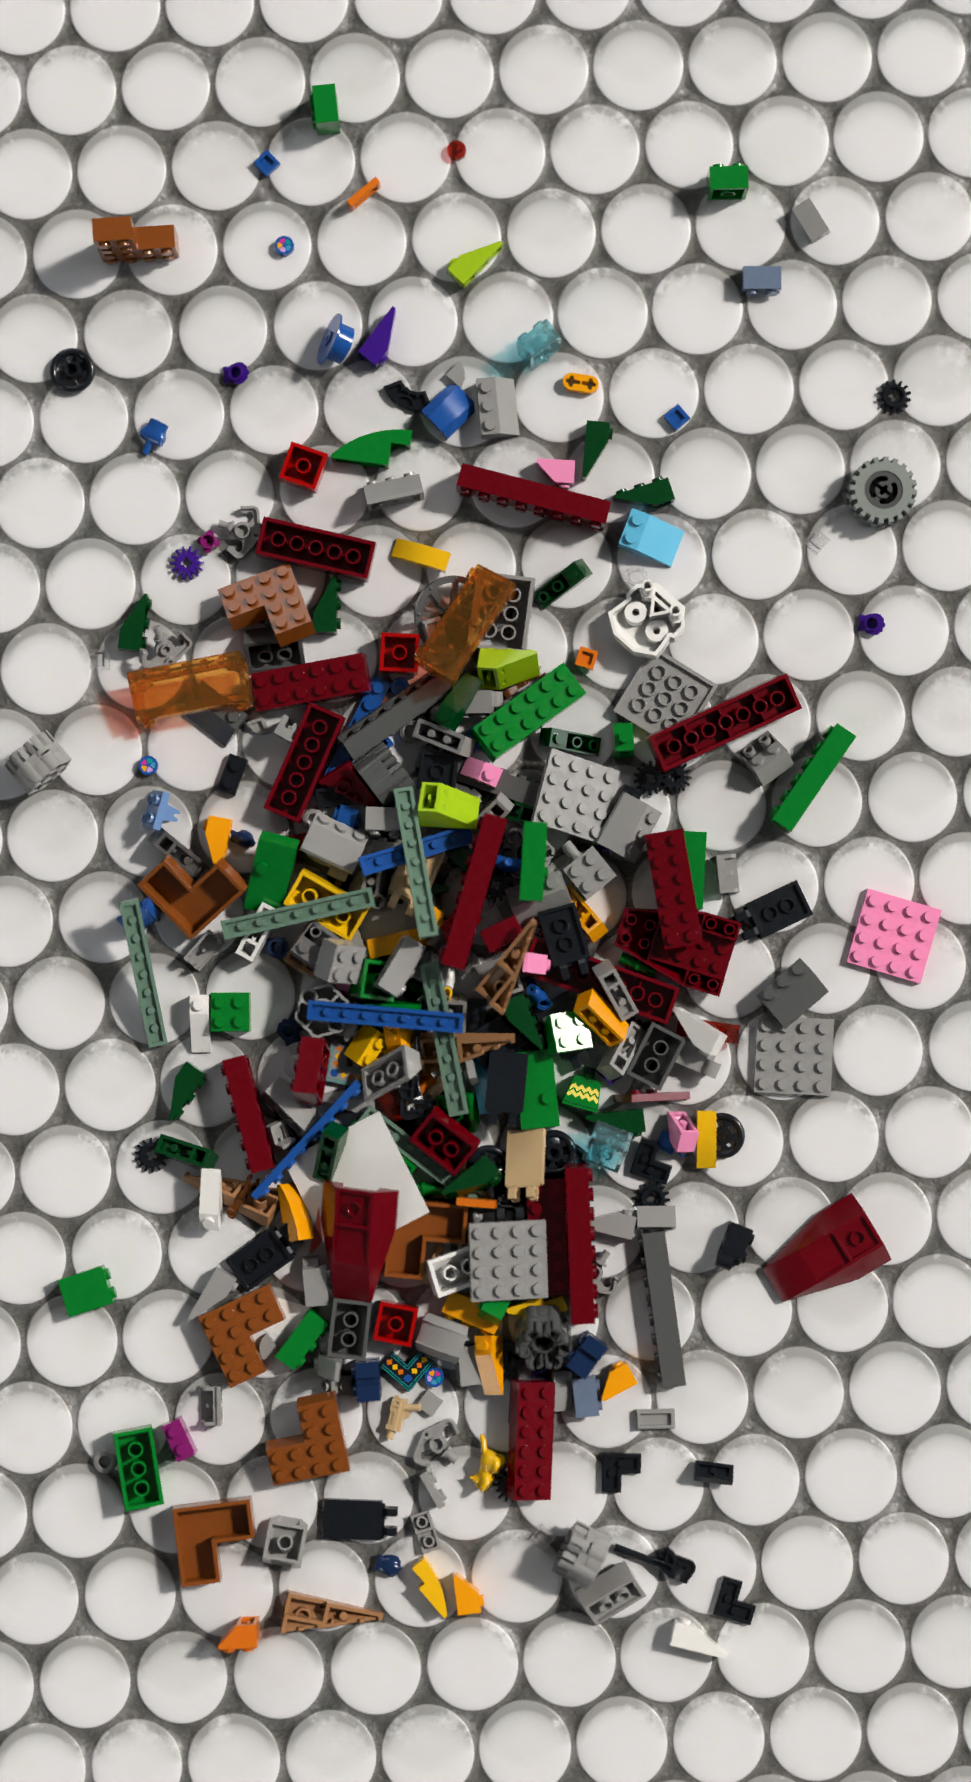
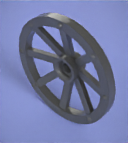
(430, 589)

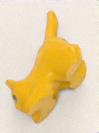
(489, 1464)

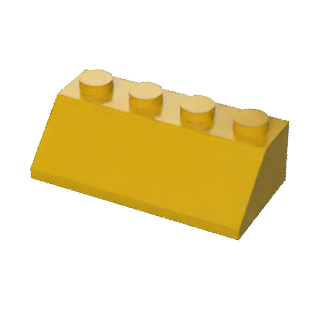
(313, 887)

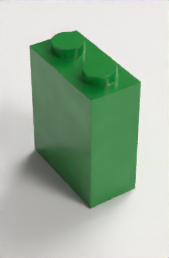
(87, 1290)

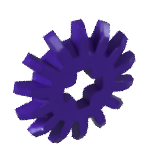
(181, 558)

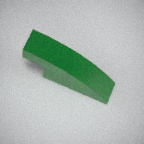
(373, 448)

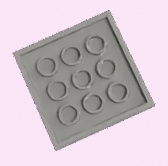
(663, 694)
(575, 795)
(794, 1057)
(508, 1260)

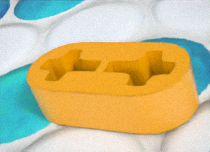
(580, 378)

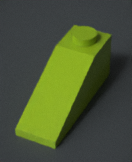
(470, 264)

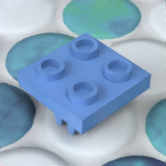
(158, 810)

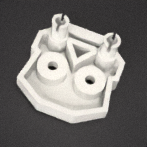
(636, 632)

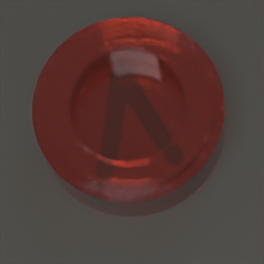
(456, 150)

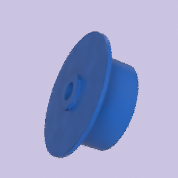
(335, 341)

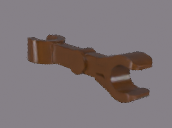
(512, 690)
(232, 1210)

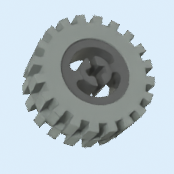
(870, 508)

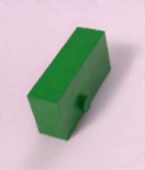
(696, 854)
(533, 862)
(271, 871)
(540, 1092)
(138, 1467)

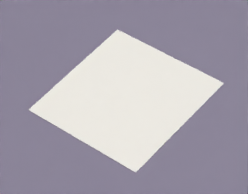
(367, 1163)

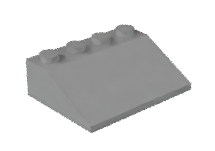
(513, 622)

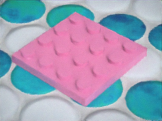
(893, 936)

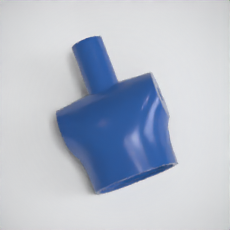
(154, 434)
(508, 863)
(538, 995)

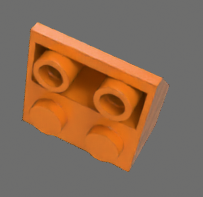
(242, 1635)

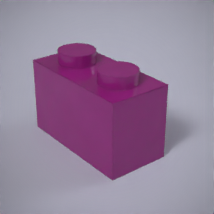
(179, 1438)

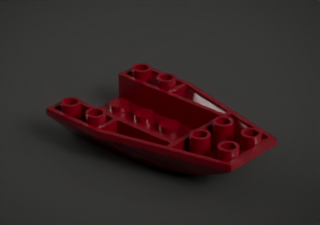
(692, 966)
(357, 1237)
(827, 1252)

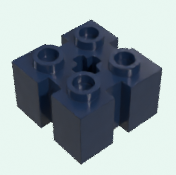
(586, 1354)
(367, 1380)

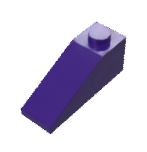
(377, 346)

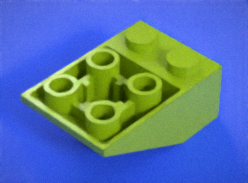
(506, 667)
(447, 807)

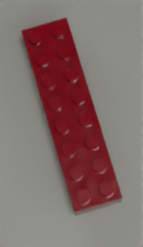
(533, 497)
(723, 722)
(474, 891)
(650, 996)
(580, 1244)

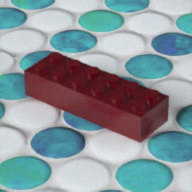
(316, 549)
(311, 683)
(304, 763)
(673, 888)
(249, 1113)
(552, 1208)
(530, 1439)

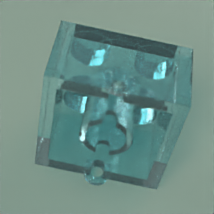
(538, 343)
(607, 1146)

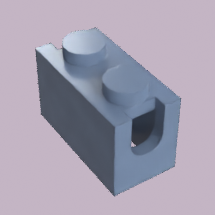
(761, 280)
(585, 1396)

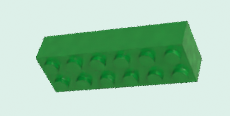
(527, 712)
(812, 778)

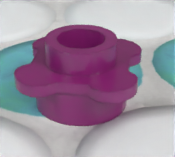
(213, 541)

